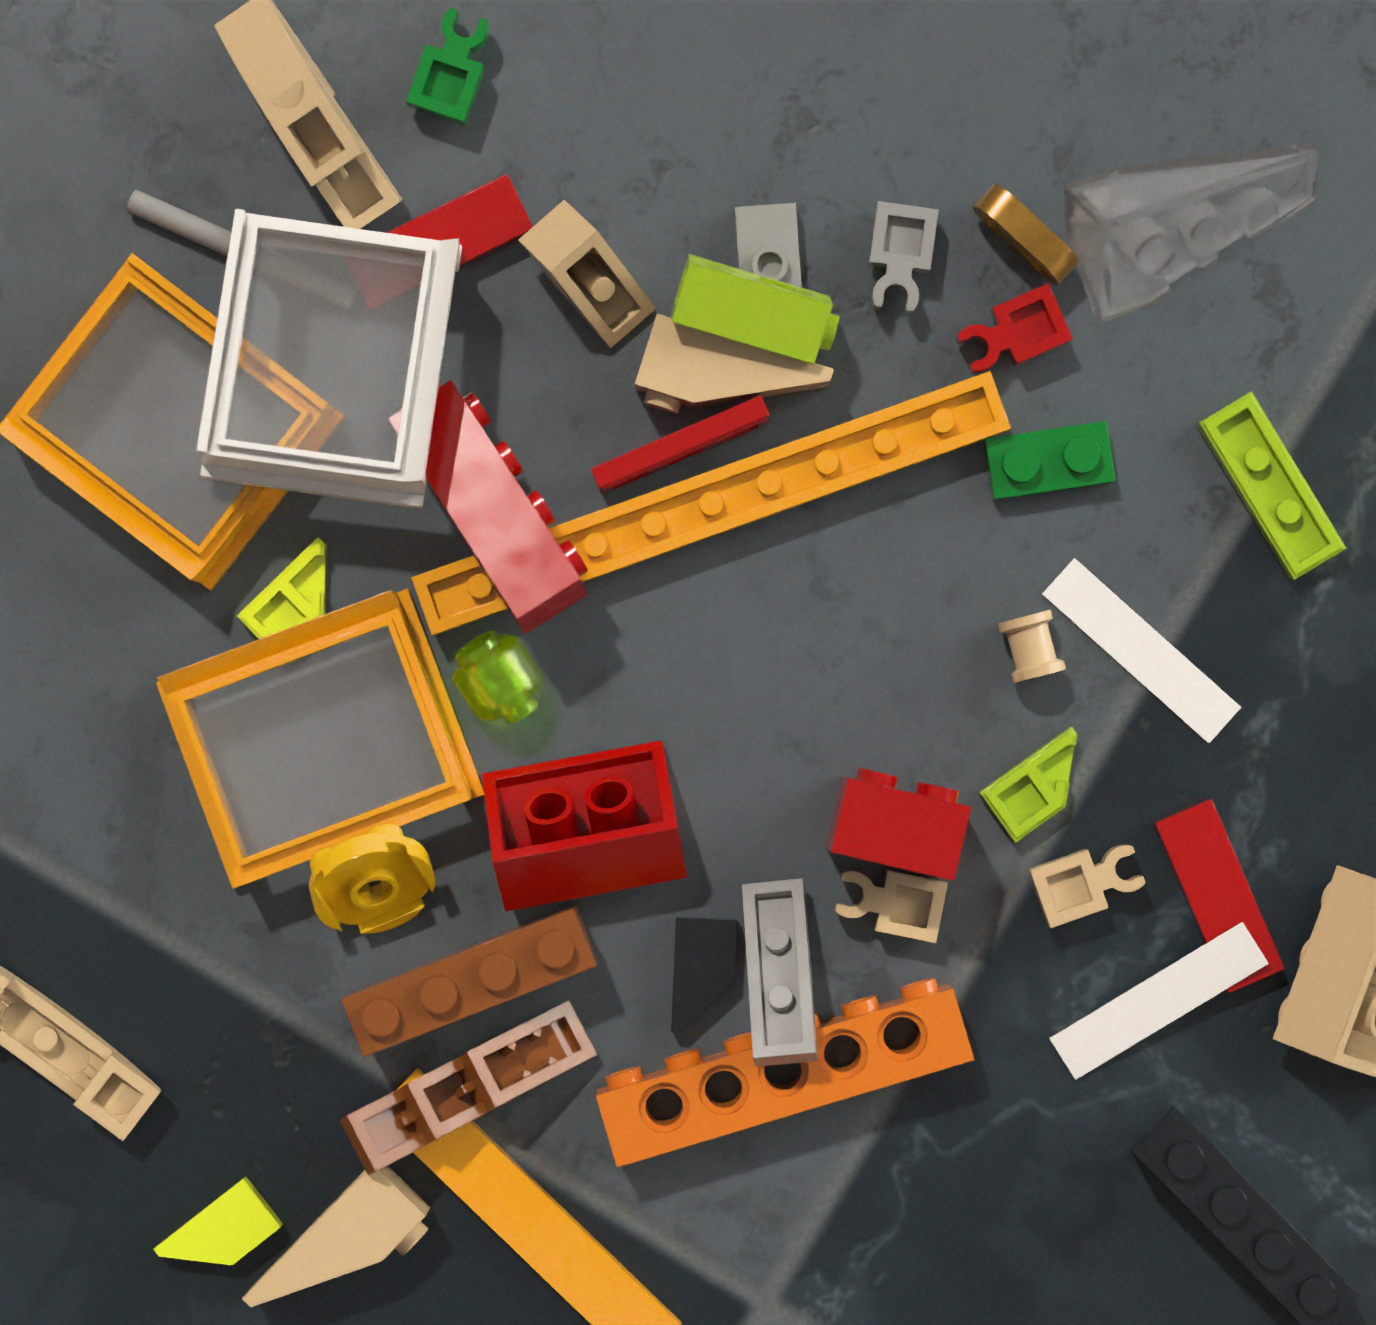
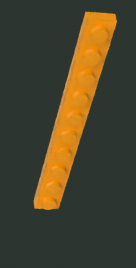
(740, 493)

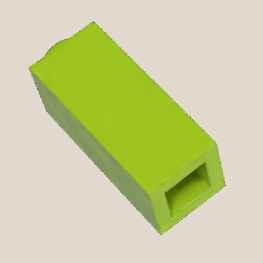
(754, 309)

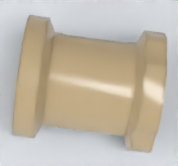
(1031, 646)

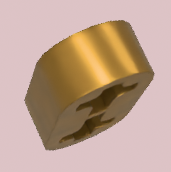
(1025, 234)

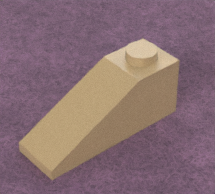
(711, 370)
(352, 1233)

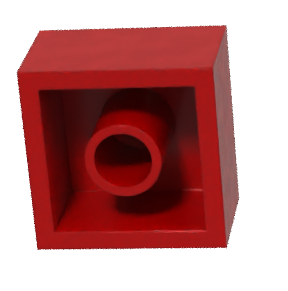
(898, 826)

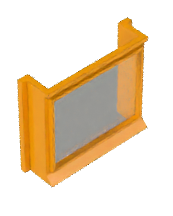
(123, 423)
(319, 735)

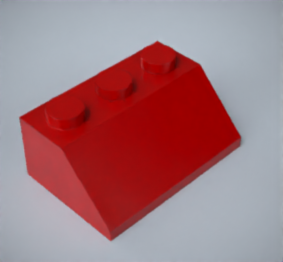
(583, 826)

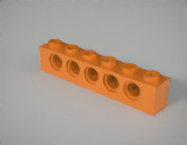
(639, 1135)

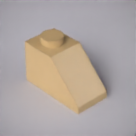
(587, 273)

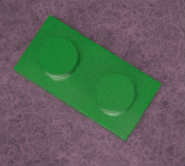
(1049, 460)

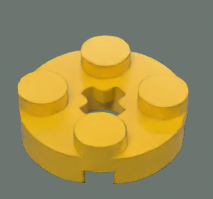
(342, 877)

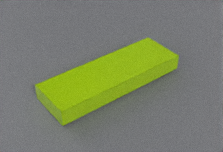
(1271, 486)

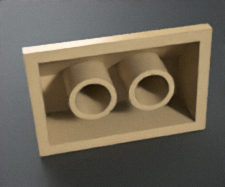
(1335, 986)

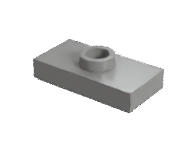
(769, 241)

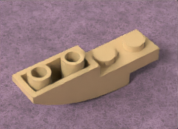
(306, 113)

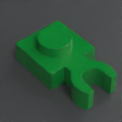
(448, 77)

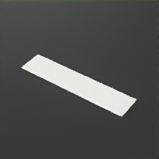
(1141, 650)
(1159, 1000)

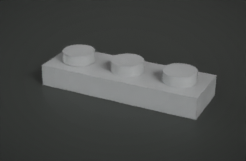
(779, 972)

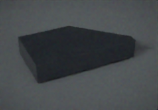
(701, 965)

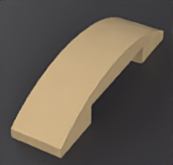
(73, 1057)

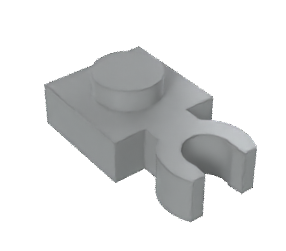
(902, 244)

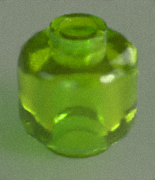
(497, 677)

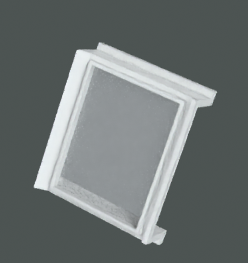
(327, 360)

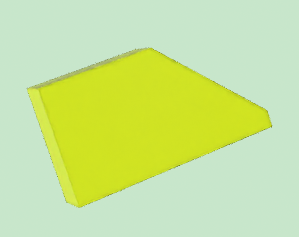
(292, 596)
(224, 1228)

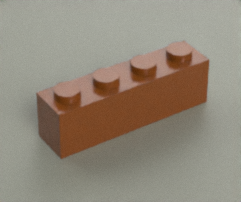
(469, 980)

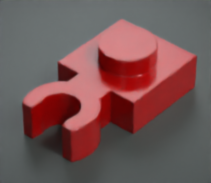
(1024, 327)

